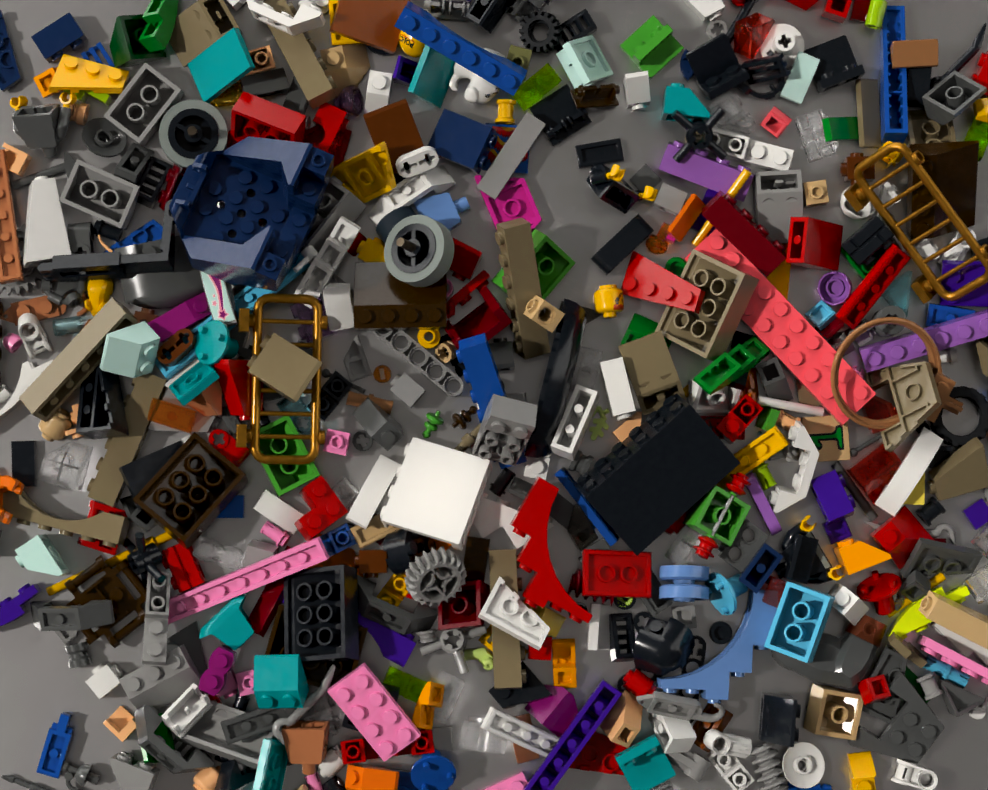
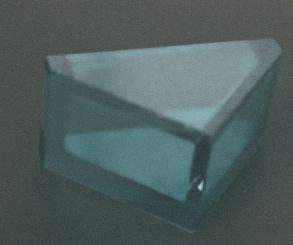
(899, 292)

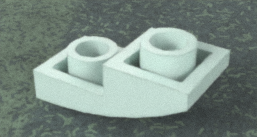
(800, 77)

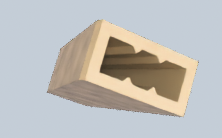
(956, 618)

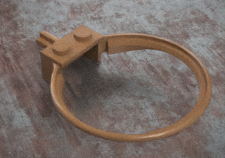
(943, 382)

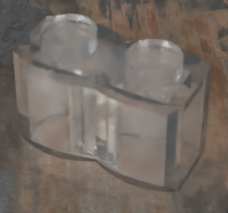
(223, 555)

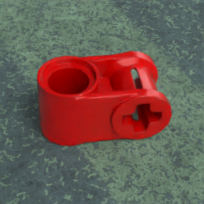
(235, 454)

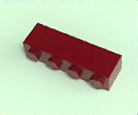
(743, 233)

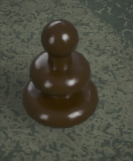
(465, 416)

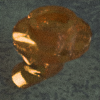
(657, 243)

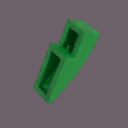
(160, 24)

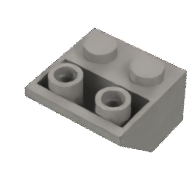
(133, 773)

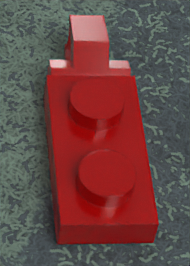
(463, 294)

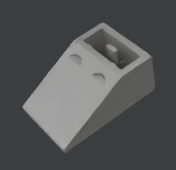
(777, 199)
(505, 430)

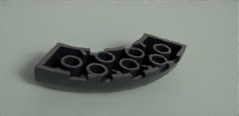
(557, 379)

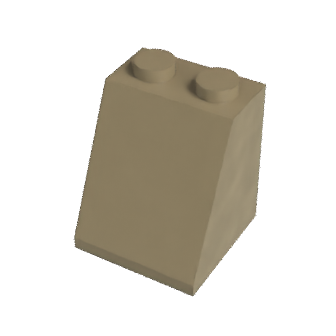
(283, 367)

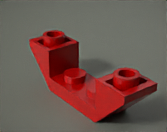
(359, 750)

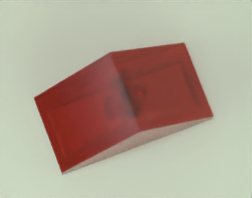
(751, 33)

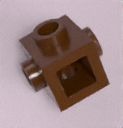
(848, 167)

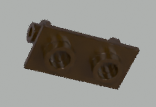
(595, 97)

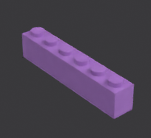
(910, 345)

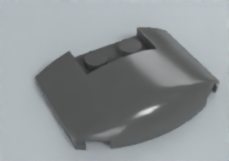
(161, 289)

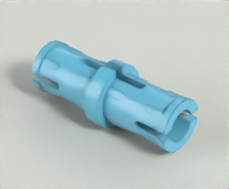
(946, 672)

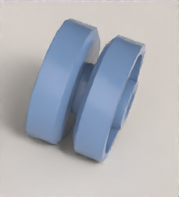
(684, 584)

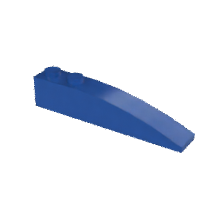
(892, 81)

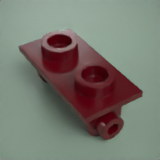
(173, 178)

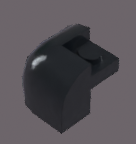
(663, 646)

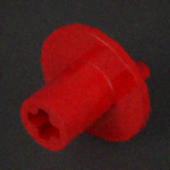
(880, 591)

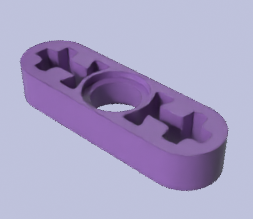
(763, 505)

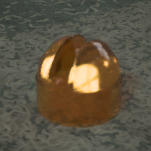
(387, 372)

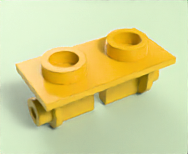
(893, 158)

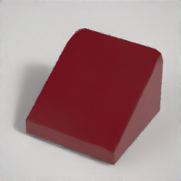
(831, 329)

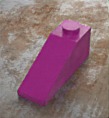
(182, 316)

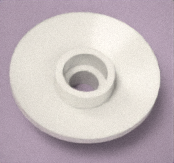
(812, 765)

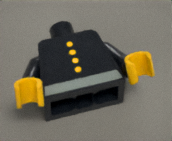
(614, 190)
(821, 566)

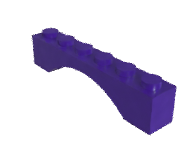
(391, 643)

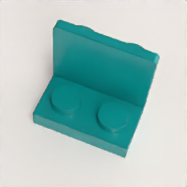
(645, 764)

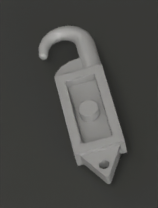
(678, 707)

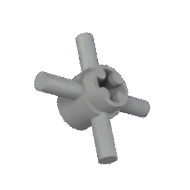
(461, 645)

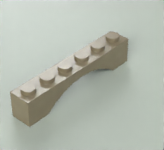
(103, 526)

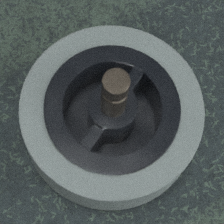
(191, 130)
(419, 251)

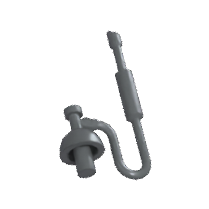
(82, 775)

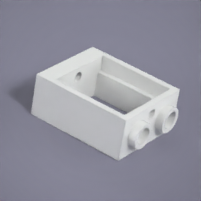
(617, 388)

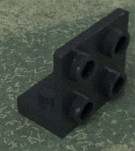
(836, 64)
(716, 66)

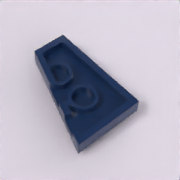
(9, 67)

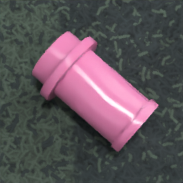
(276, 534)
(313, 782)

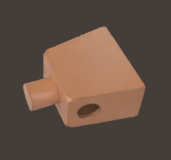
(306, 743)

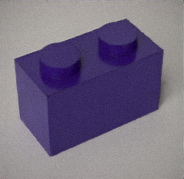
(832, 497)

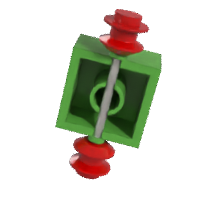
(719, 515)

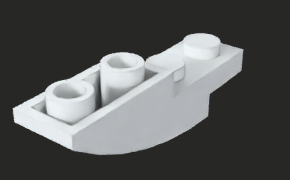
(752, 152)

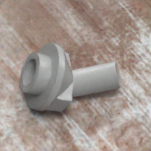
(789, 452)

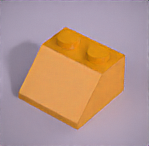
(857, 555)

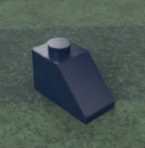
(760, 568)

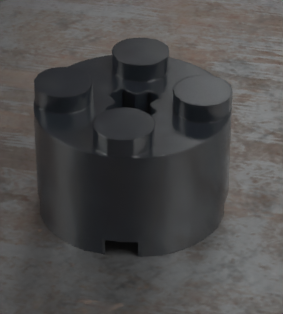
(403, 547)

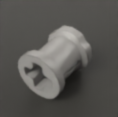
(929, 686)

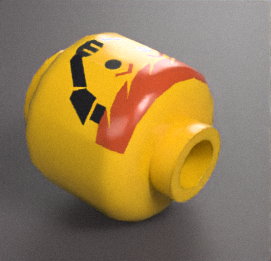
(608, 301)

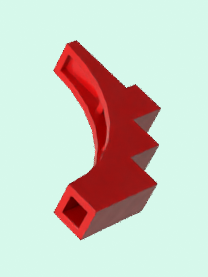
(544, 585)

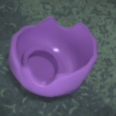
(834, 288)

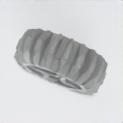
(421, 580)

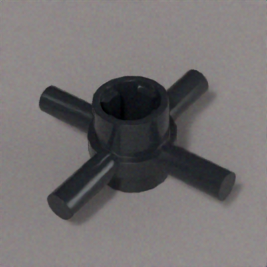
(699, 126)
(144, 558)

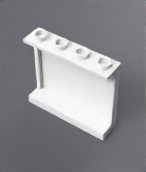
(436, 492)

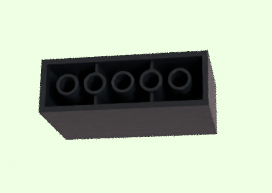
(656, 473)

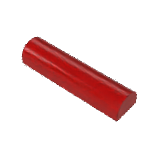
(872, 286)

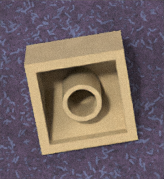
(833, 712)

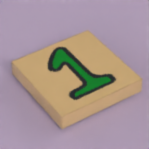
(829, 437)

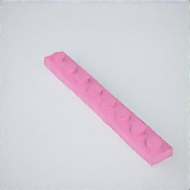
(247, 579)

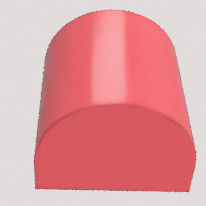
(776, 122)

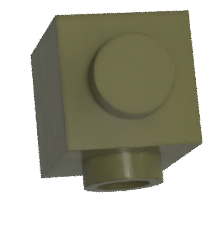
(520, 56)

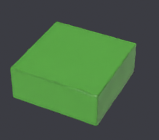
(767, 418)

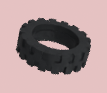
(982, 427)

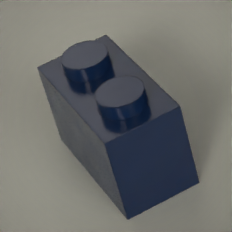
(59, 38)

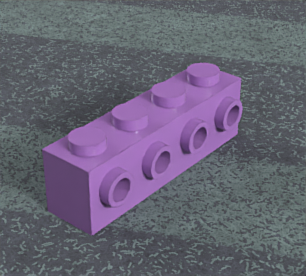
(704, 170)

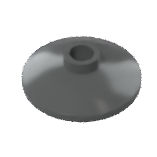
(102, 130)

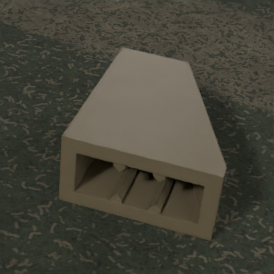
(960, 472)

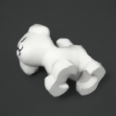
(479, 89)

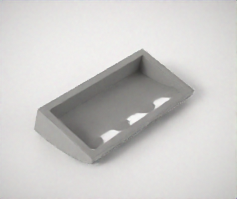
(209, 736)

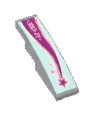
(220, 299)

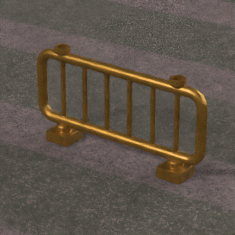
(926, 284)
(253, 435)

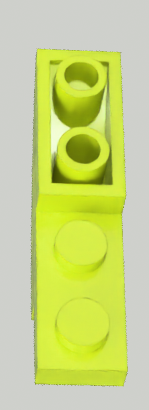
(913, 619)

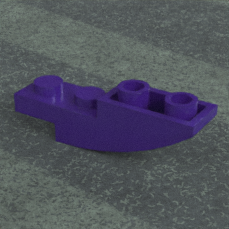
(14, 608)

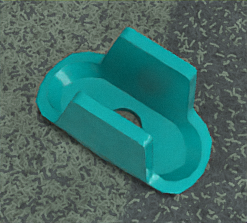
(230, 624)

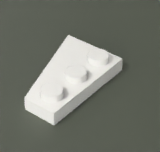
(512, 616)

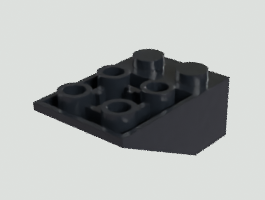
(779, 719)

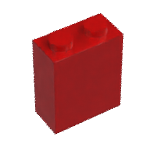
(814, 243)

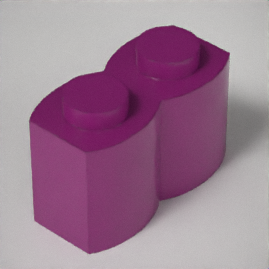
(215, 676)

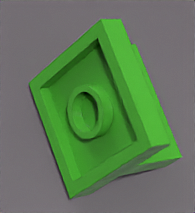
(652, 46)

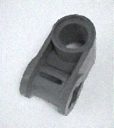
(81, 237)

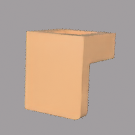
(16, 159)
(121, 723)

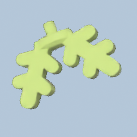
(600, 423)

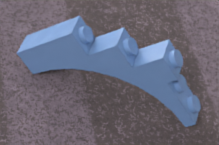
(735, 657)

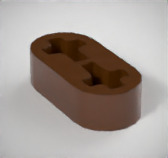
(176, 347)

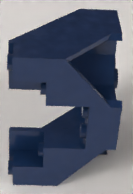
(288, 191)

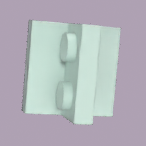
(584, 61)

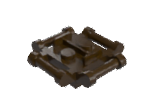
(112, 588)

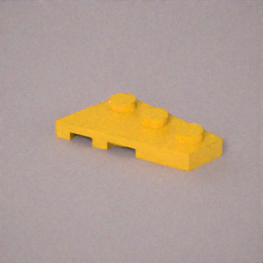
(82, 74)

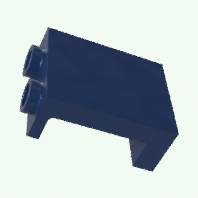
(463, 140)

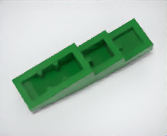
(731, 365)

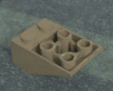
(200, 28)
(651, 371)

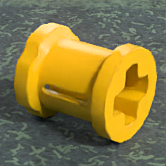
(505, 111)

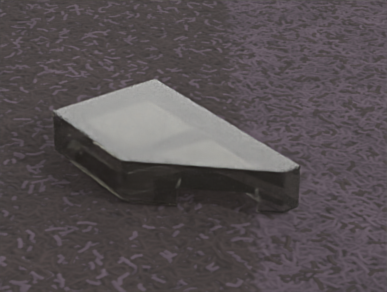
(581, 529)

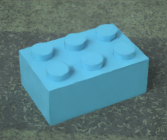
(799, 622)

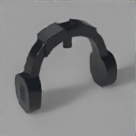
(768, 95)

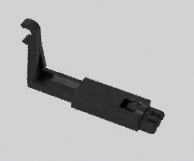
(113, 264)

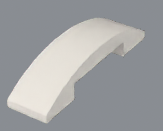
(909, 472)

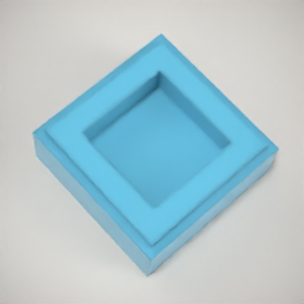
(821, 315)

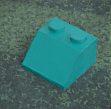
(683, 100)
(279, 681)

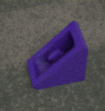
(404, 71)

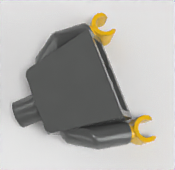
(42, 124)

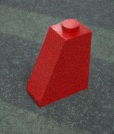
(236, 387)

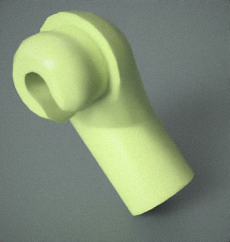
(481, 655)

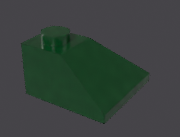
(125, 43)

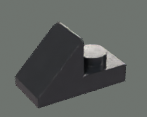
(232, 777)

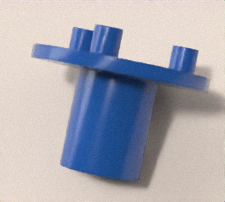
(433, 772)

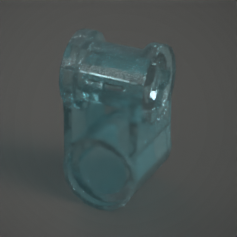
(299, 406)

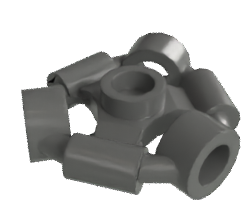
(72, 299)

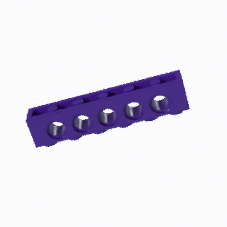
(574, 737)

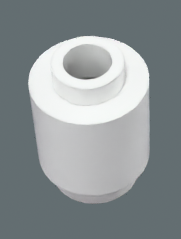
(332, 763)

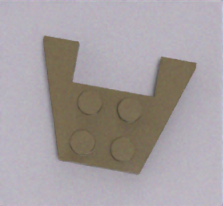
(913, 394)

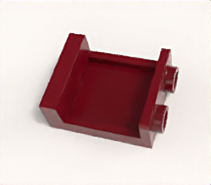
(486, 318)

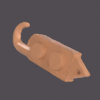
(40, 307)

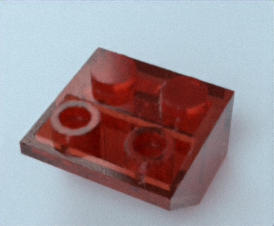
(874, 471)

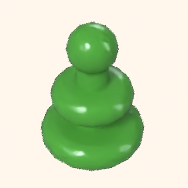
(431, 425)

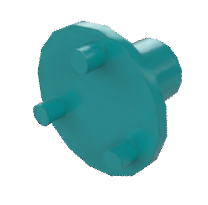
(215, 343)

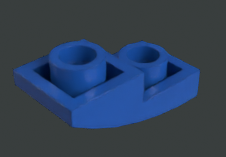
(338, 539)

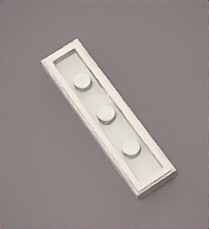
(519, 732)

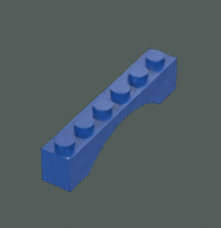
(483, 63)

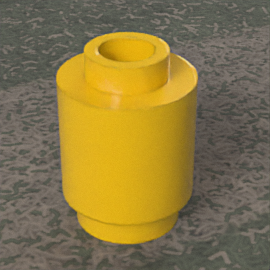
(429, 345)

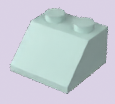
(130, 351)
(41, 557)

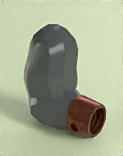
(841, 659)

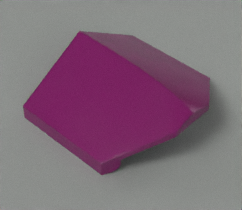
(555, 711)

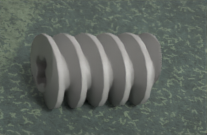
(768, 767)

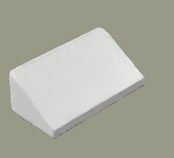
(338, 306)

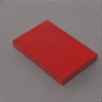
(616, 574)

